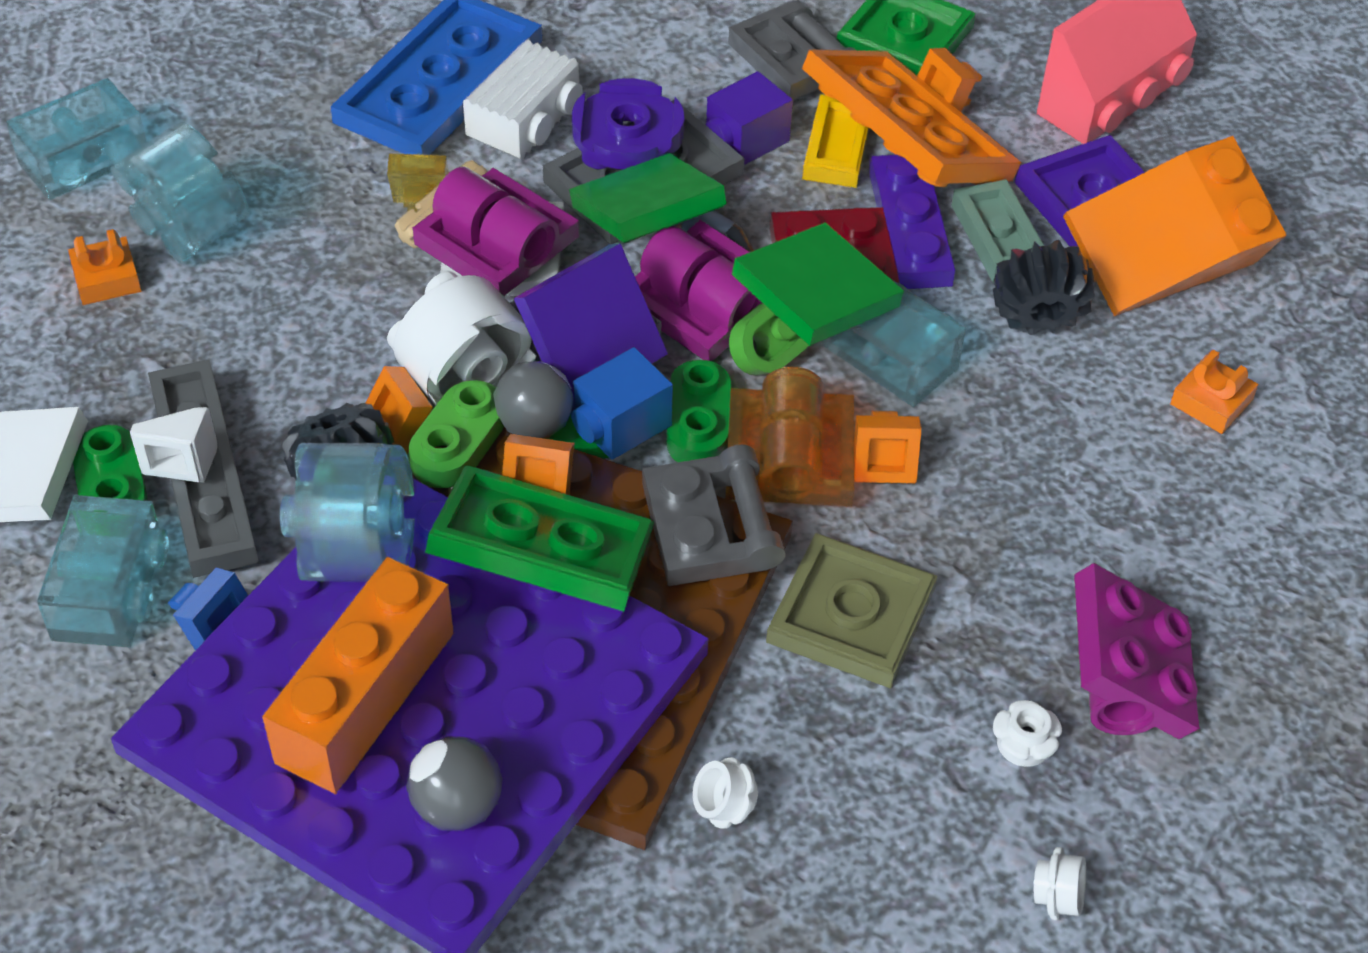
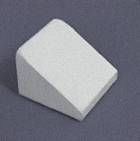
(176, 445)

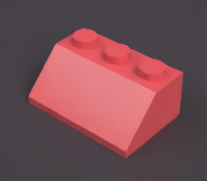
(1114, 63)

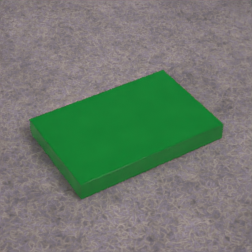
(541, 537)

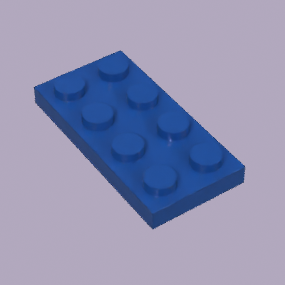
(420, 85)

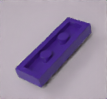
(912, 223)

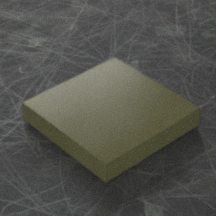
(852, 610)

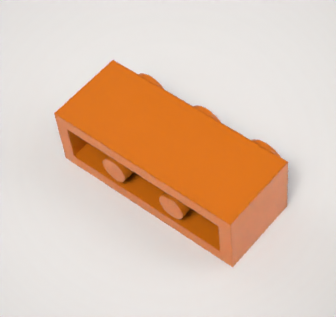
(359, 675)

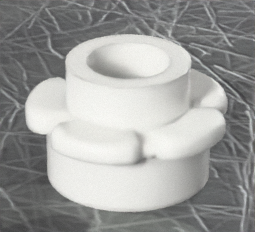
(1022, 746)
(725, 792)
(1061, 884)

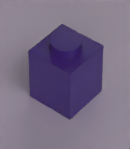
(751, 116)

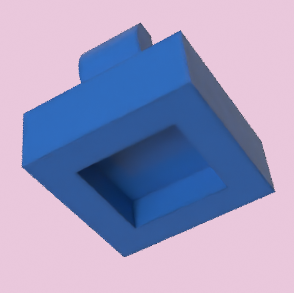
(208, 605)

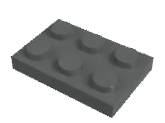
(699, 149)

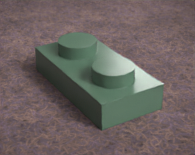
(994, 222)

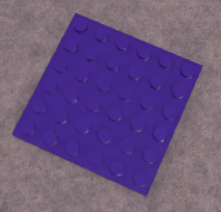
(528, 673)

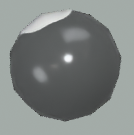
(533, 399)
(454, 783)

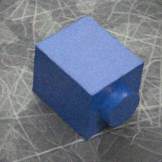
(622, 403)

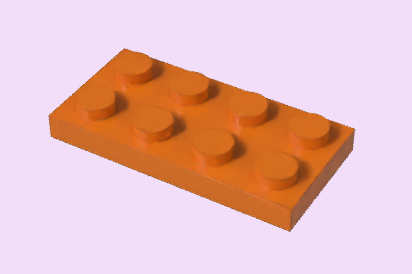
(910, 117)

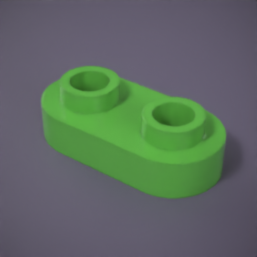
(774, 341)
(465, 424)

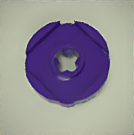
(600, 128)

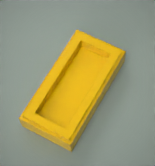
(834, 145)

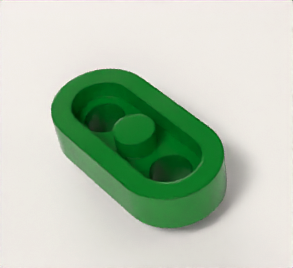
(699, 411)
(108, 465)

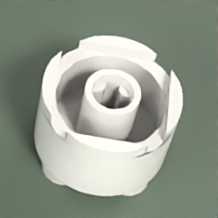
(459, 335)

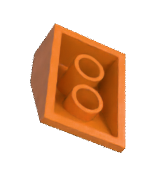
(1175, 226)

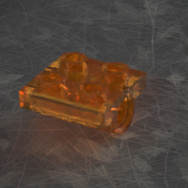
(798, 438)

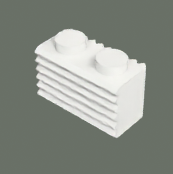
(523, 99)

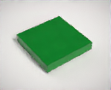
(907, 28)
(648, 197)
(817, 283)

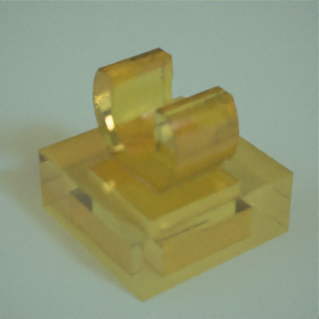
(414, 176)

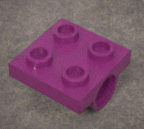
(493, 228)
(692, 287)
(1133, 657)

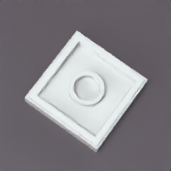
(36, 460)

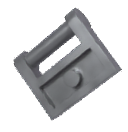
(777, 50)
(690, 520)

